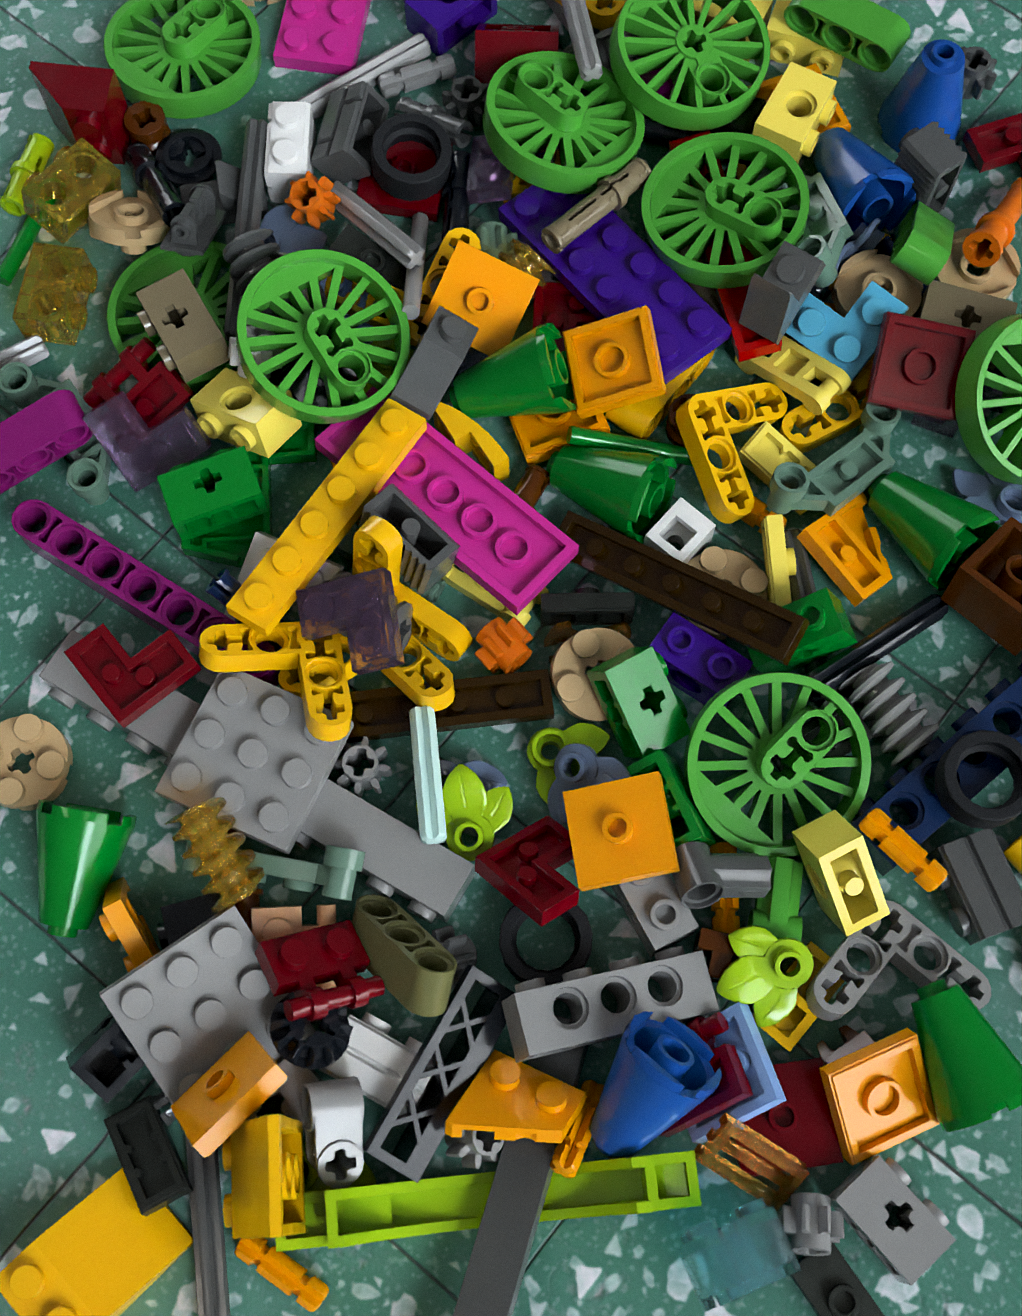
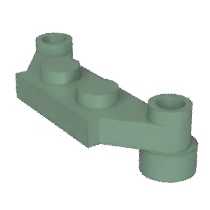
(824, 229)
(92, 464)
(840, 475)
(335, 874)

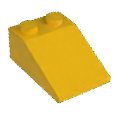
(265, 1178)
(95, 1256)

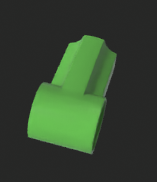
(781, 905)

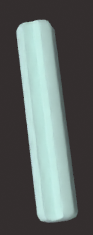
(427, 775)

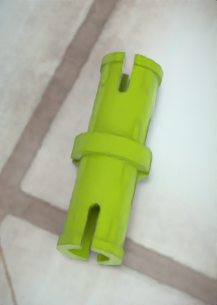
(32, 160)

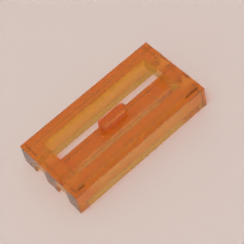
(733, 1128)

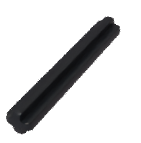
(879, 643)

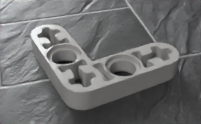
(897, 948)

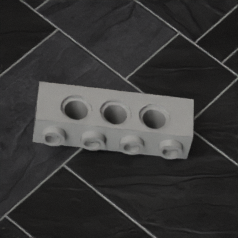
(538, 1033)

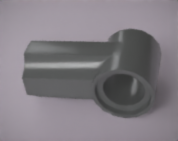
(712, 876)

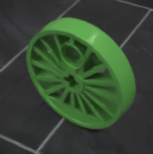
(192, 42)
(692, 59)
(538, 106)
(723, 207)
(153, 267)
(286, 279)
(970, 401)
(796, 755)

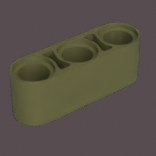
(404, 955)

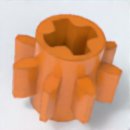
(312, 200)
(503, 645)

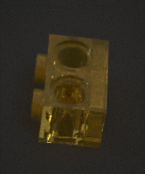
(61, 183)
(46, 293)

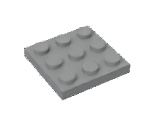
(254, 753)
(195, 1002)

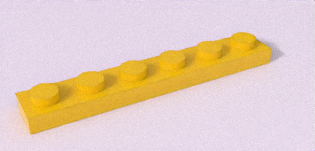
(326, 517)

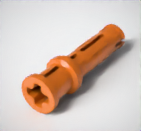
(994, 229)

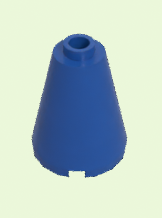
(926, 93)
(863, 180)
(651, 1084)

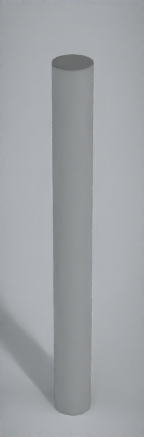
(414, 276)

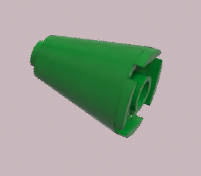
(518, 379)
(615, 485)
(930, 524)
(76, 862)
(964, 1058)

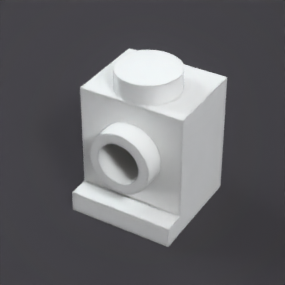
(684, 526)

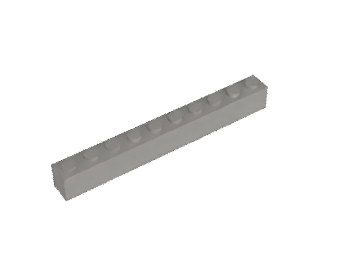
(394, 855)

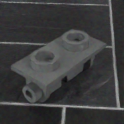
(196, 224)

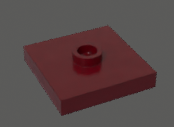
(408, 158)
(917, 366)
(802, 1122)

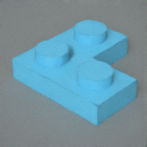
(847, 339)

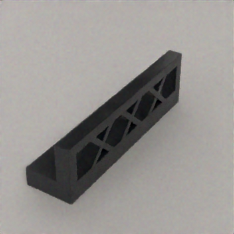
(451, 1079)

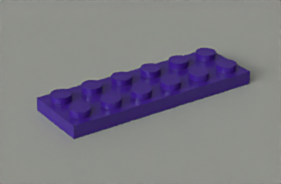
(618, 272)

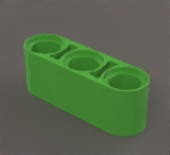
(851, 29)
(922, 243)

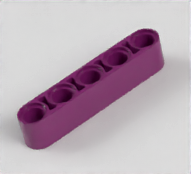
(40, 436)

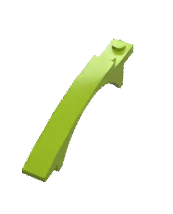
(458, 1202)

